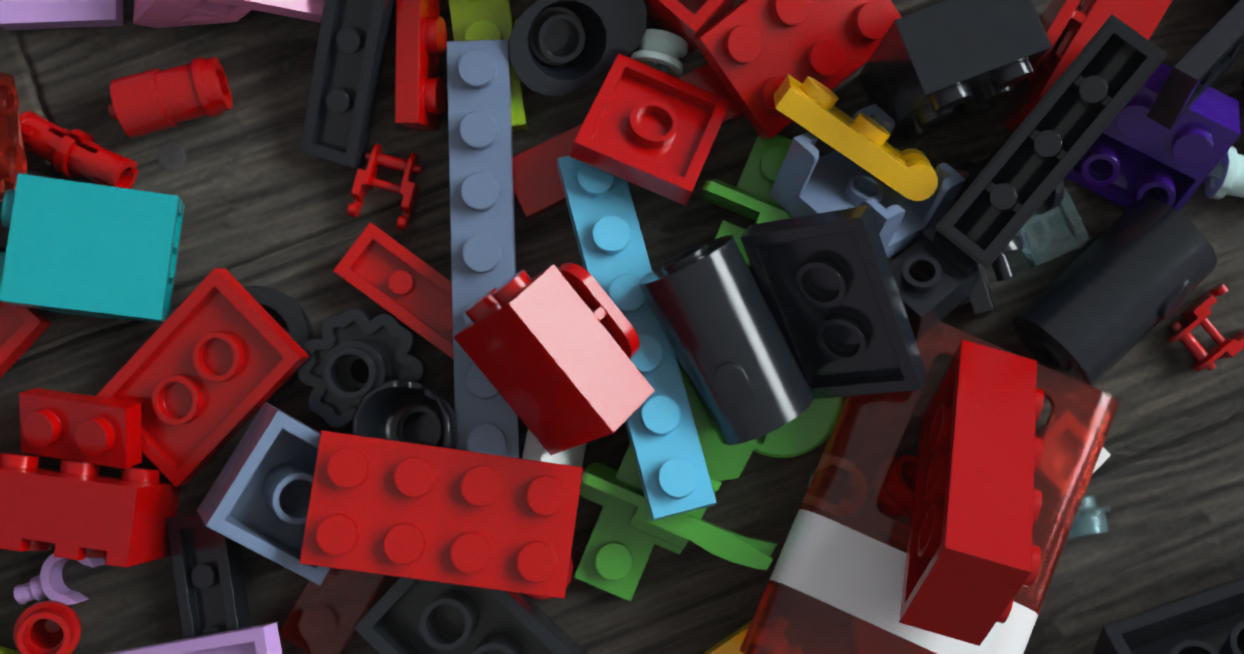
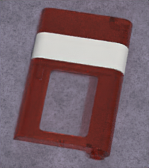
(846, 561)

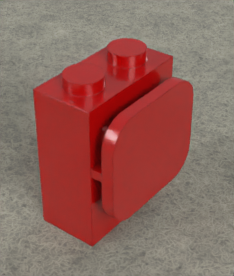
(1069, 29)
(557, 355)

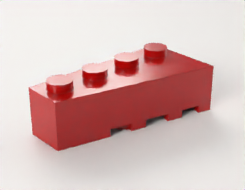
(85, 510)

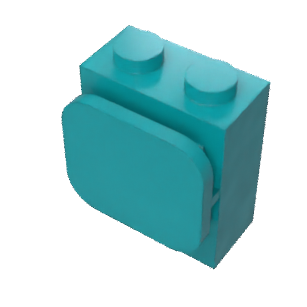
(90, 249)

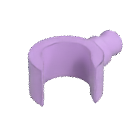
(51, 584)

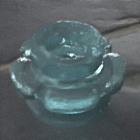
(1090, 518)

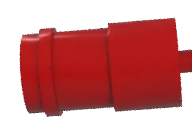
(170, 96)

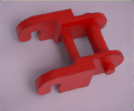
(367, 180)
(1197, 314)

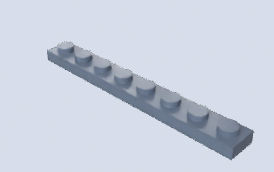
(480, 226)

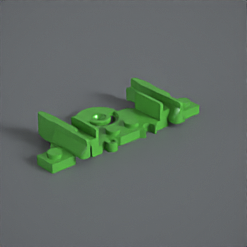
(624, 527)

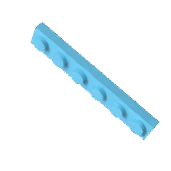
(616, 256)

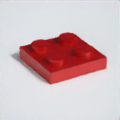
(650, 129)

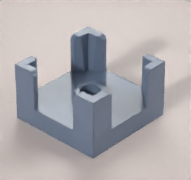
(835, 183)

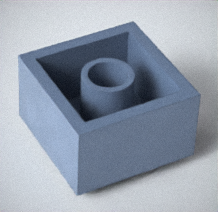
(267, 490)

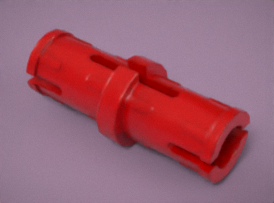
(76, 153)

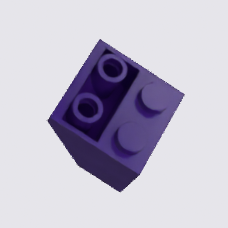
(1150, 161)

